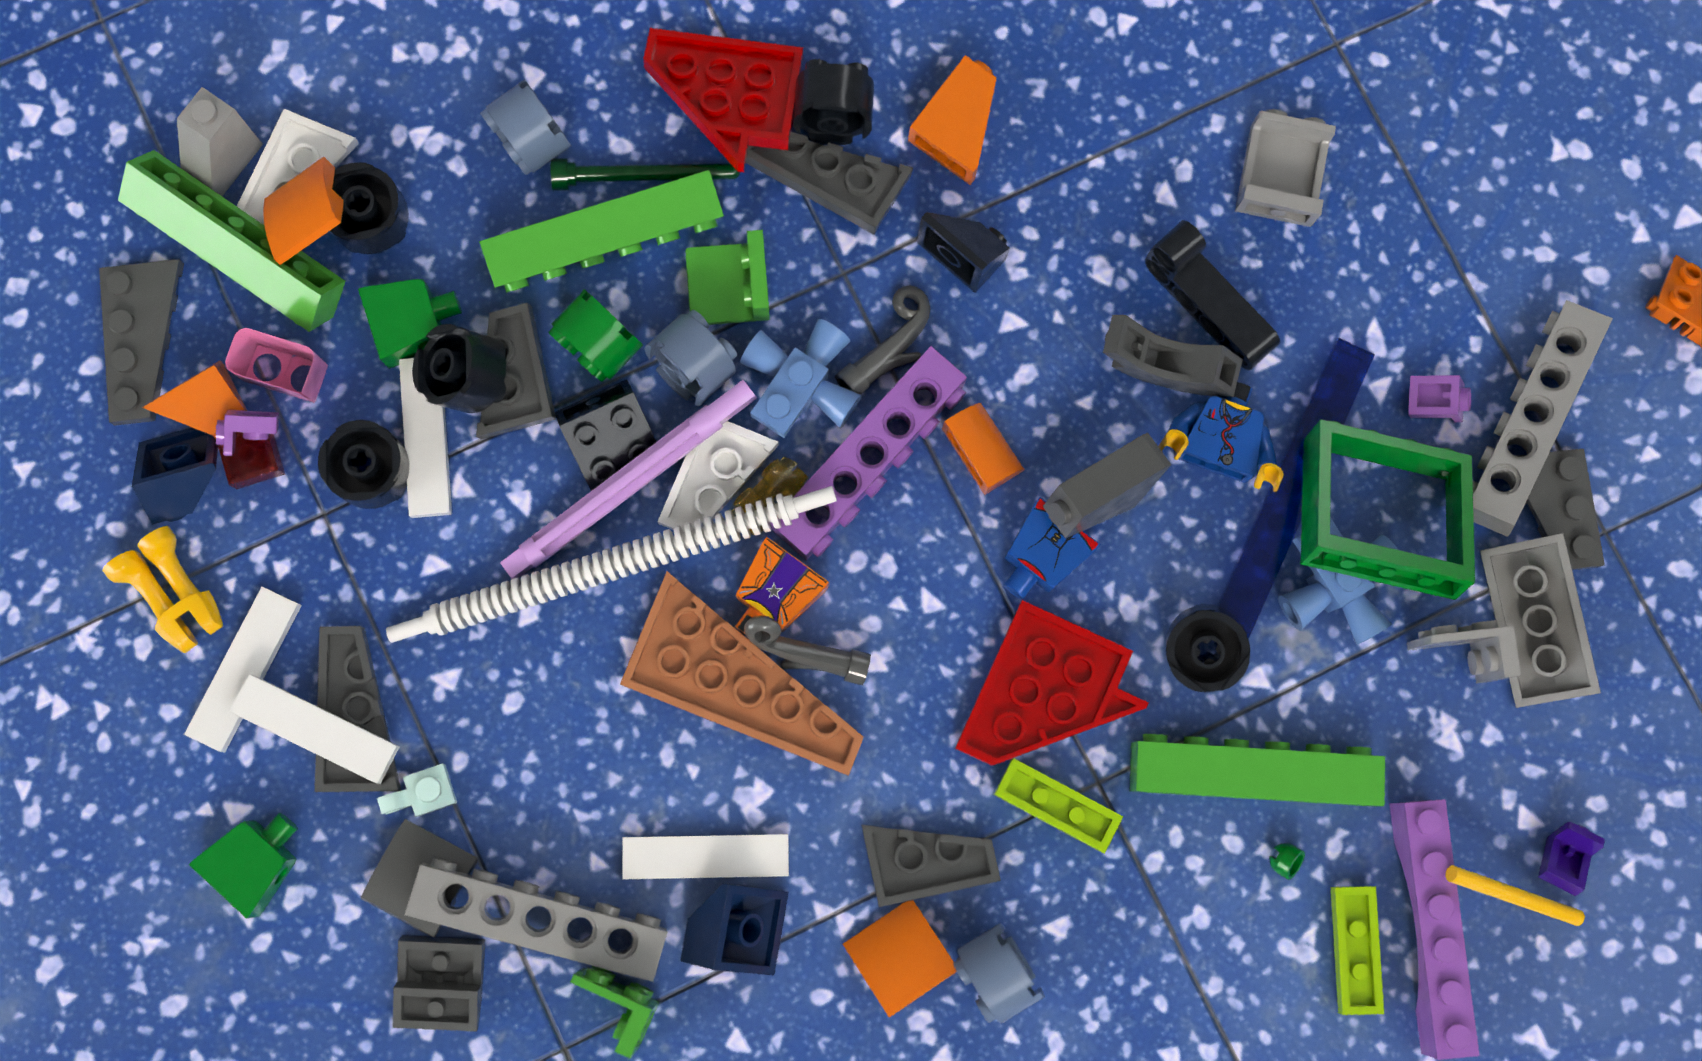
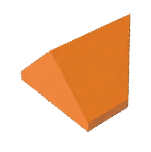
(200, 399)

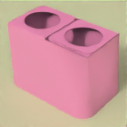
(251, 344)

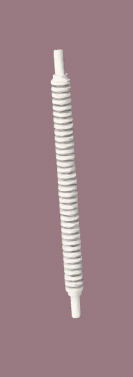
(529, 590)

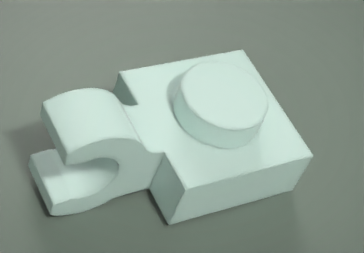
(424, 791)

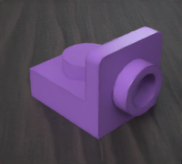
(1438, 397)
(253, 424)

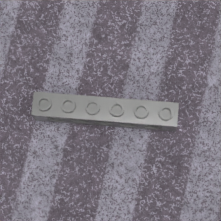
(1582, 331)
(430, 904)

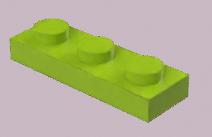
(1058, 805)
(1357, 950)

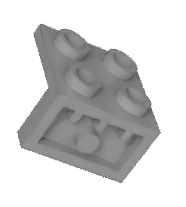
(1492, 648)

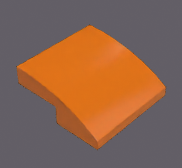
(302, 211)
(900, 957)

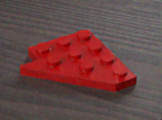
(728, 87)
(1045, 687)

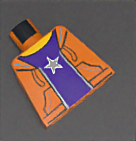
(778, 586)

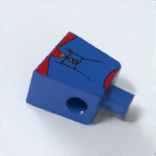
(1044, 554)

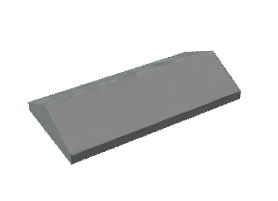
(1538, 596)

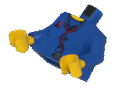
(1226, 439)

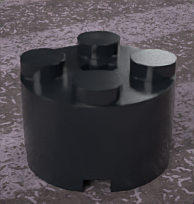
(834, 102)
(384, 218)
(460, 369)
(348, 449)
(1208, 671)

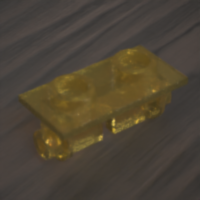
(776, 479)

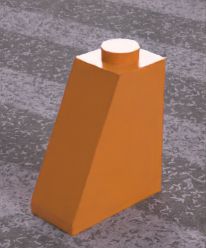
(956, 119)

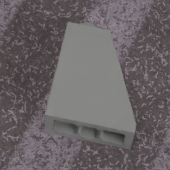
(214, 141)

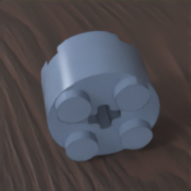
(525, 128)
(692, 357)
(998, 975)

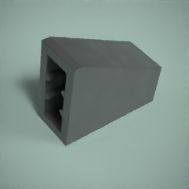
(1107, 486)

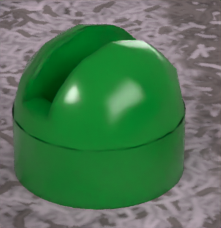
(1288, 860)

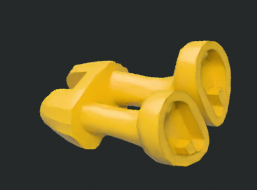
(132, 568)

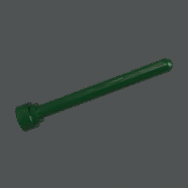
(568, 174)

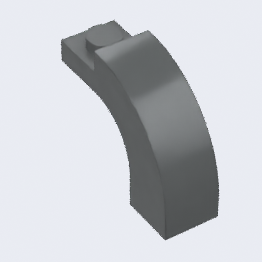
(1170, 363)

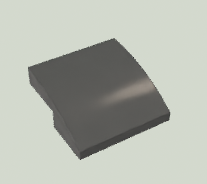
(398, 867)
(439, 983)

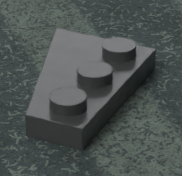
(526, 381)
(1565, 505)
(925, 864)

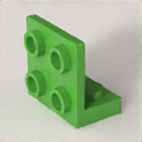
(729, 281)
(635, 997)

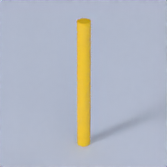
(1514, 895)

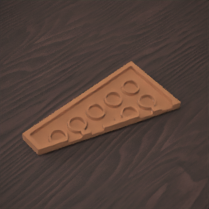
(715, 672)

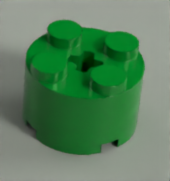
(596, 334)

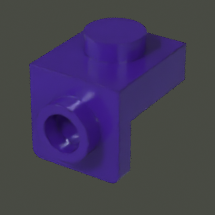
(1569, 856)

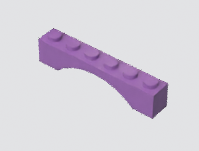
(1444, 987)

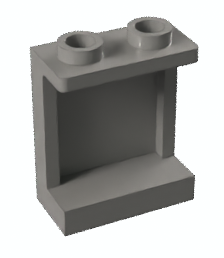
(1284, 168)

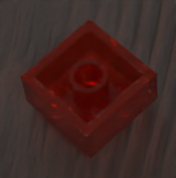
(252, 461)

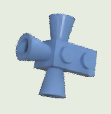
(800, 379)
(1335, 590)

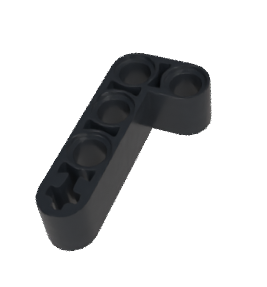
(1208, 296)

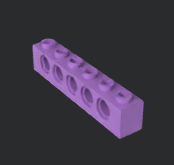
(929, 373)

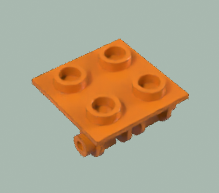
(1680, 299)

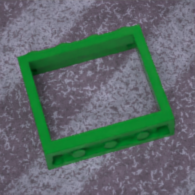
(1376, 562)

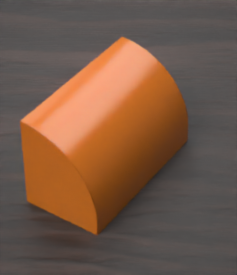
(982, 447)

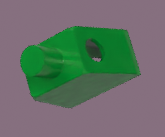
(403, 315)
(249, 864)

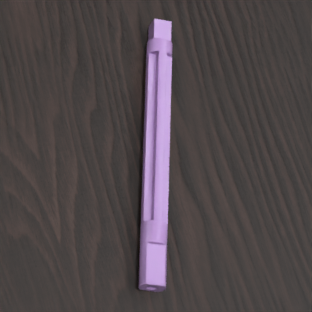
(627, 481)

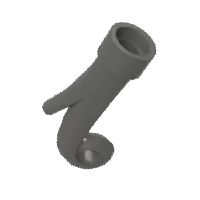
(889, 354)
(766, 633)

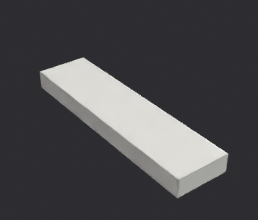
(426, 449)
(248, 654)
(314, 729)
(705, 856)

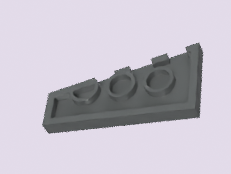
(838, 180)
(136, 325)
(351, 692)

